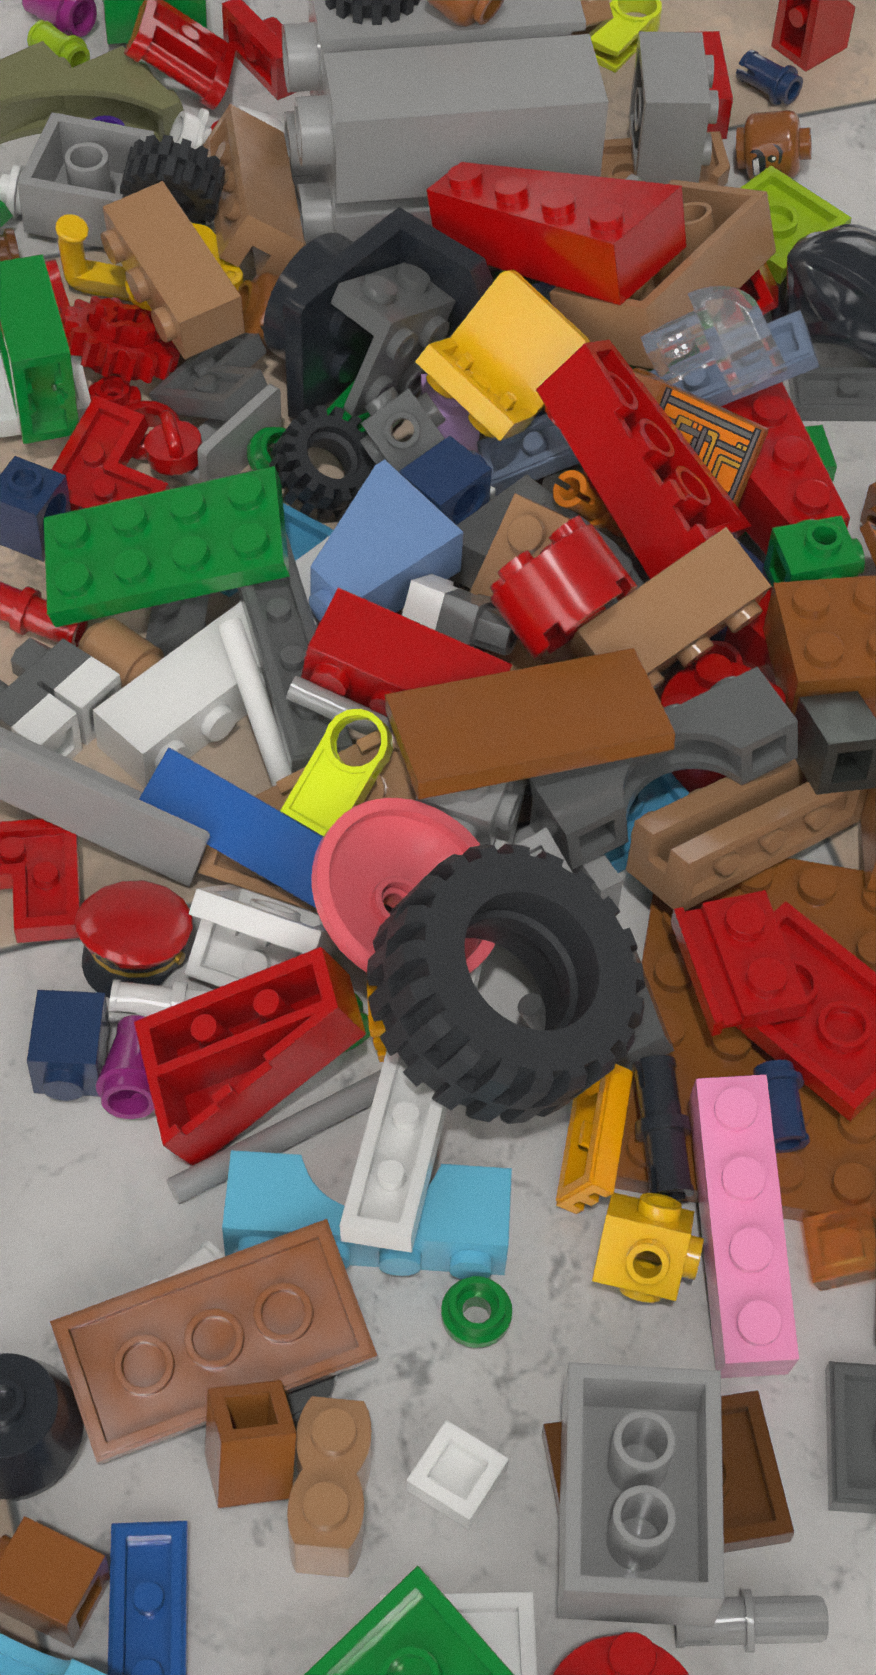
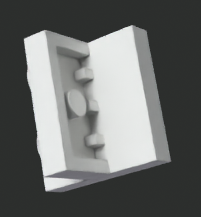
(248, 933)

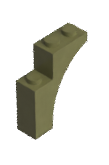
(112, 84)

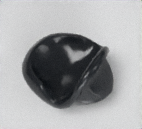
(834, 287)

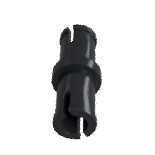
(662, 1126)

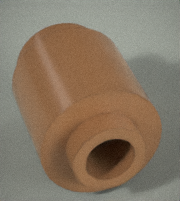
(120, 649)

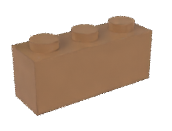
(172, 270)
(680, 608)

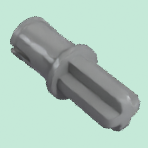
(761, 1621)

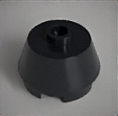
(37, 1426)

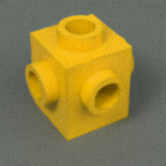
(647, 1247)

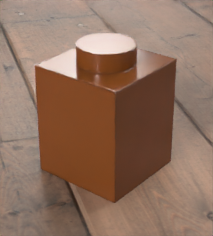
(249, 1443)
(50, 1581)

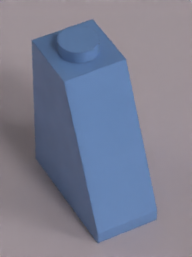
(384, 544)

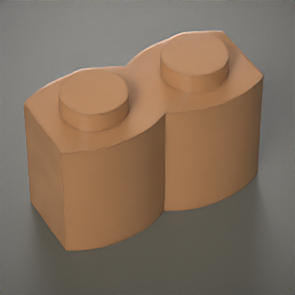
(328, 1493)

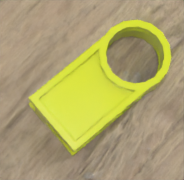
(619, 37)
(327, 784)

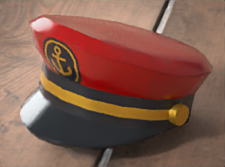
(132, 934)

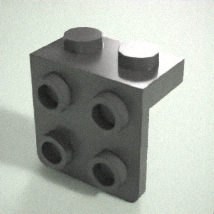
(404, 317)

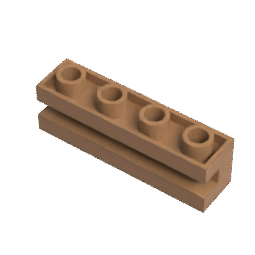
(258, 193)
(733, 833)

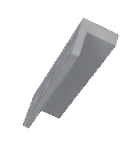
(97, 808)

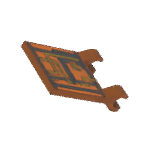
(718, 436)

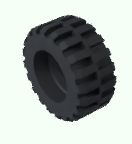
(450, 1030)

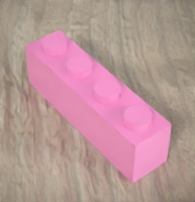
(742, 1227)

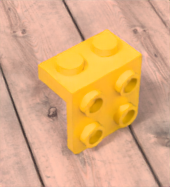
(502, 356)

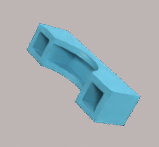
(458, 1231)

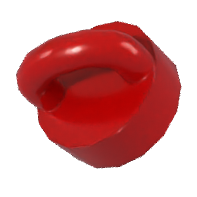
(173, 446)

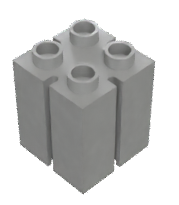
(423, 94)

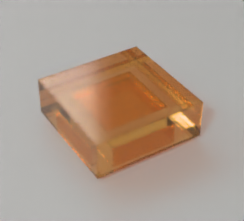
(842, 1246)

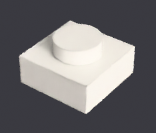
(457, 1474)

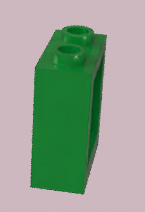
(35, 352)

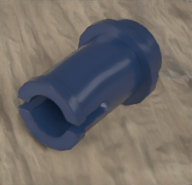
(778, 82)
(785, 1104)

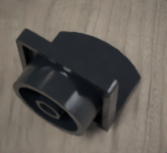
(322, 342)

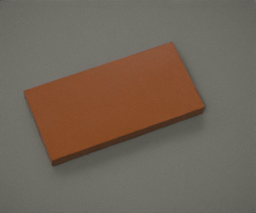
(528, 723)
(242, 1319)

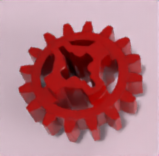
(118, 340)

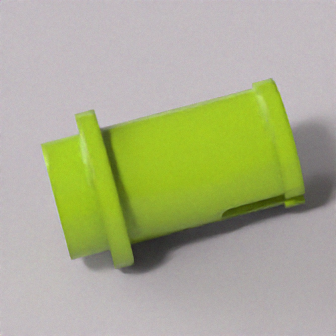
(70, 47)

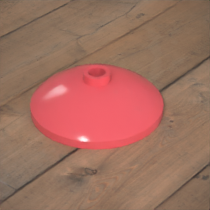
(375, 860)

